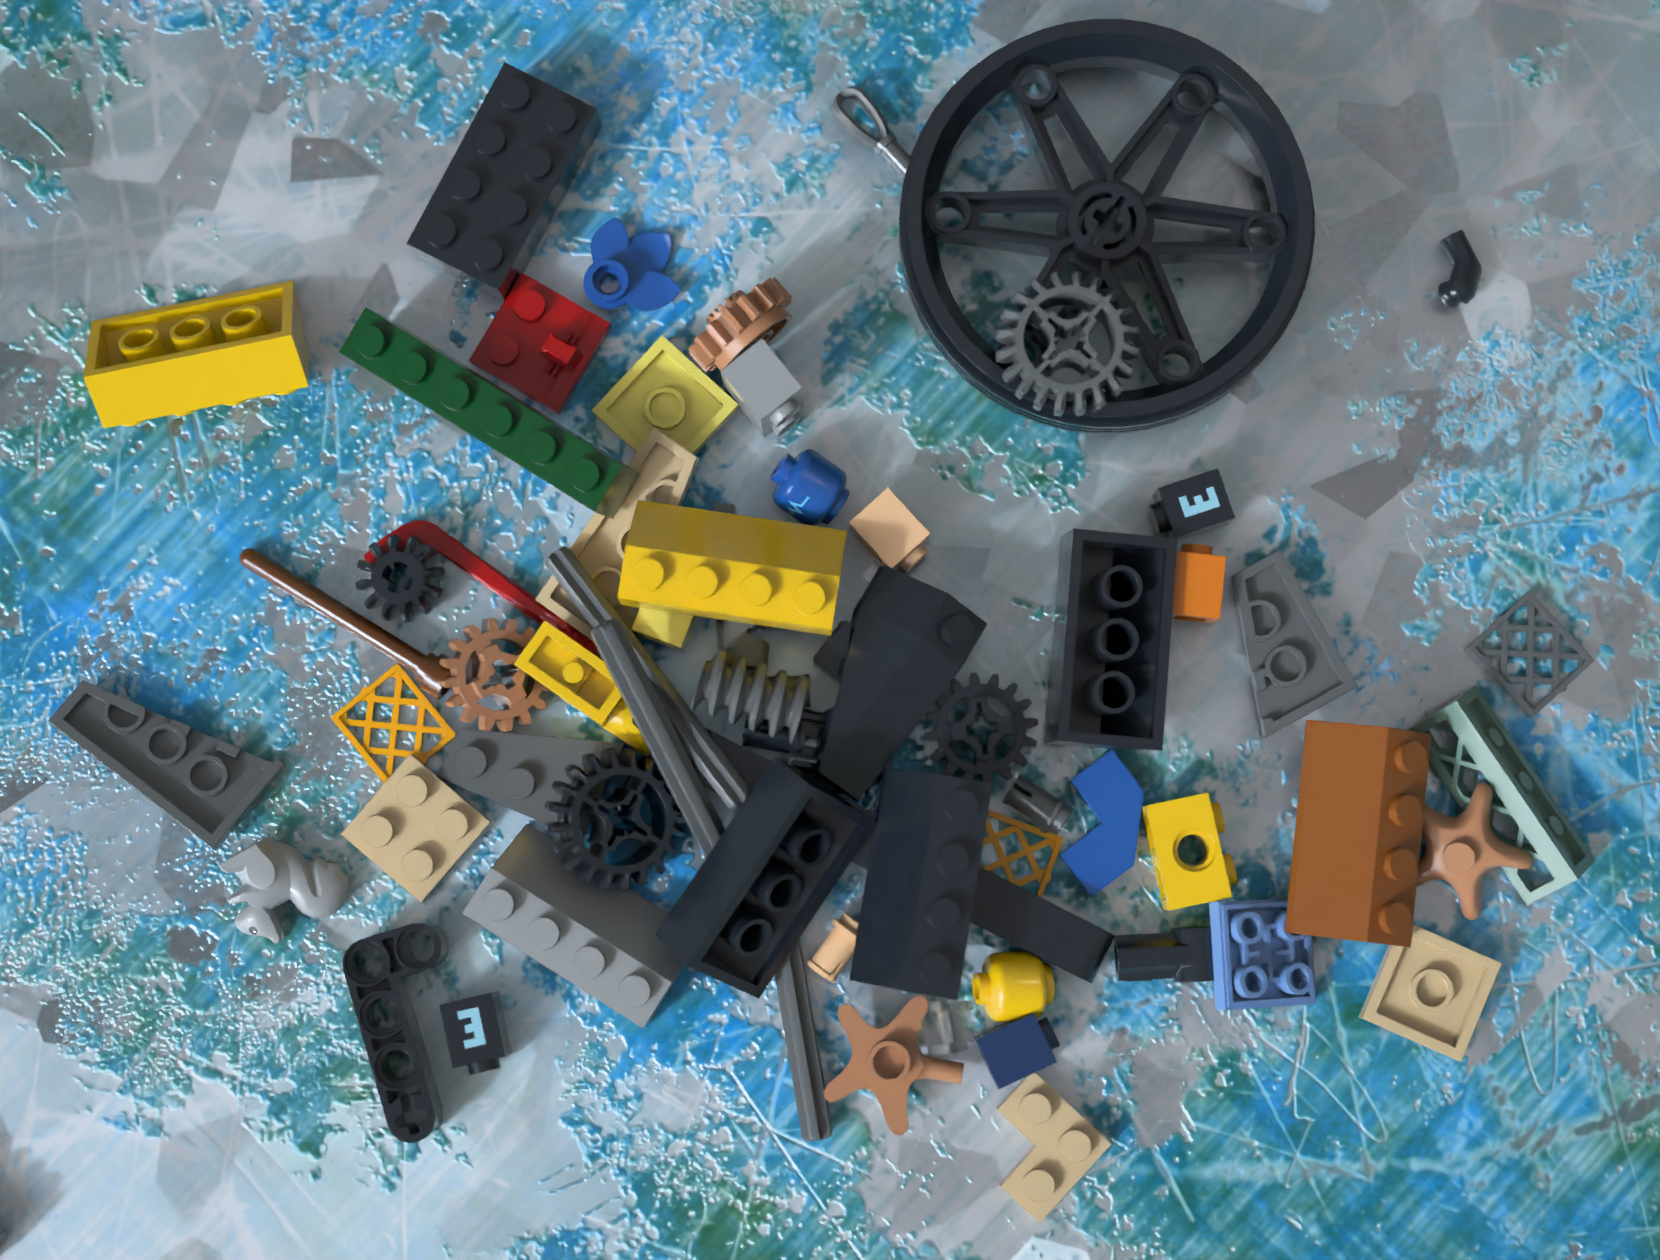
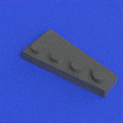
(180, 770)

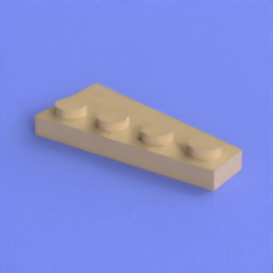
(600, 548)

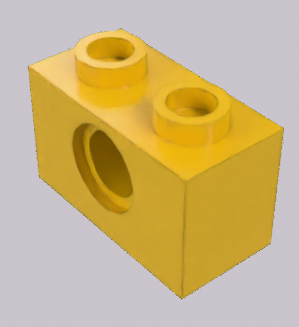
(1177, 882)

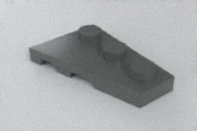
(1286, 645)
(520, 769)

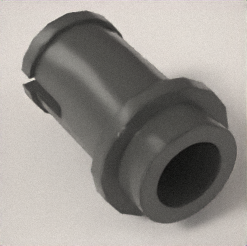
(1038, 805)

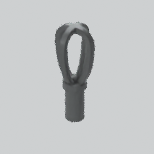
(886, 144)

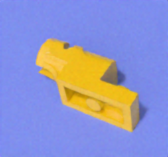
(580, 681)

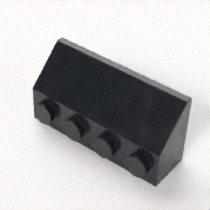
(1111, 640)
(765, 879)
(921, 883)

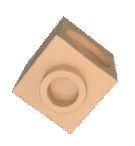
(891, 532)

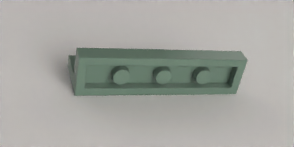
(1516, 785)

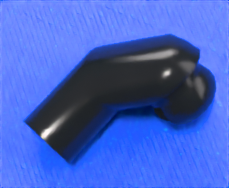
(1465, 271)

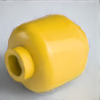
(1013, 985)

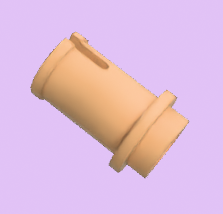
(835, 949)

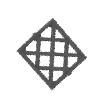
(1557, 684)

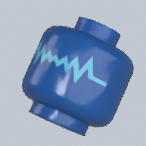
(809, 487)

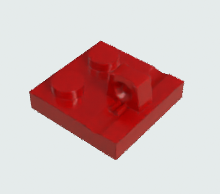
(540, 343)

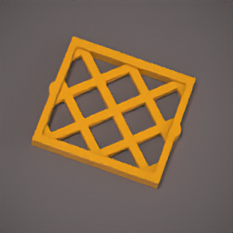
(369, 695)
(1043, 876)

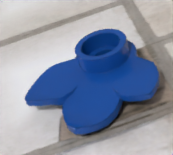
(635, 263)

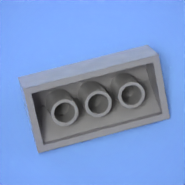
(577, 931)

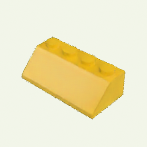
(197, 355)
(732, 567)

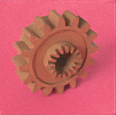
(742, 324)

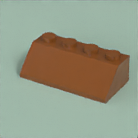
(1358, 833)

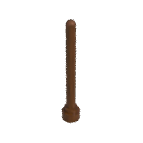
(425, 667)

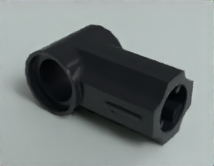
(1175, 954)

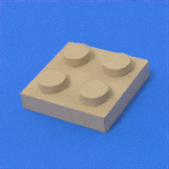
(416, 828)
(1431, 992)

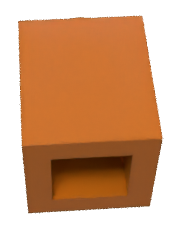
(1198, 584)

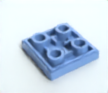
(1256, 959)

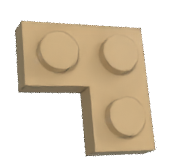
(1061, 1150)

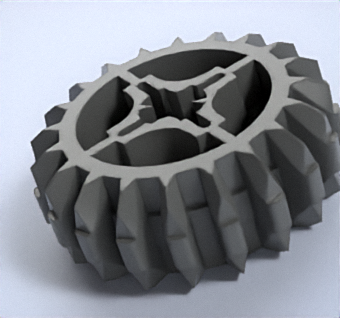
(1050, 325)

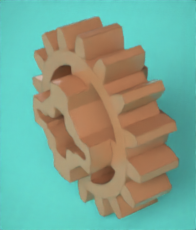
(483, 657)

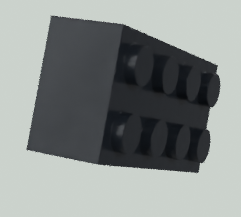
(505, 182)

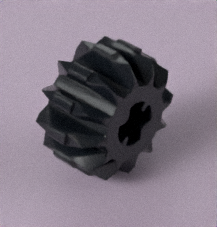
(385, 588)

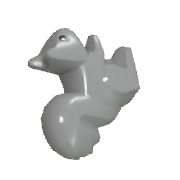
(279, 873)

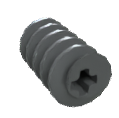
(751, 694)

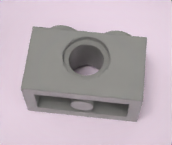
(764, 389)

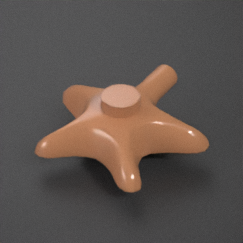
(1465, 849)
(889, 1061)

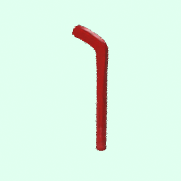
(484, 573)

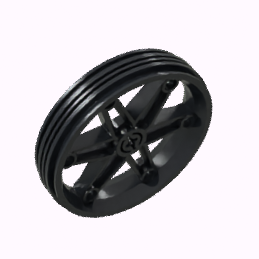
(1193, 69)

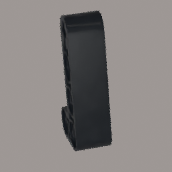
(405, 1033)

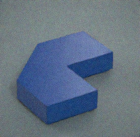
(1117, 805)

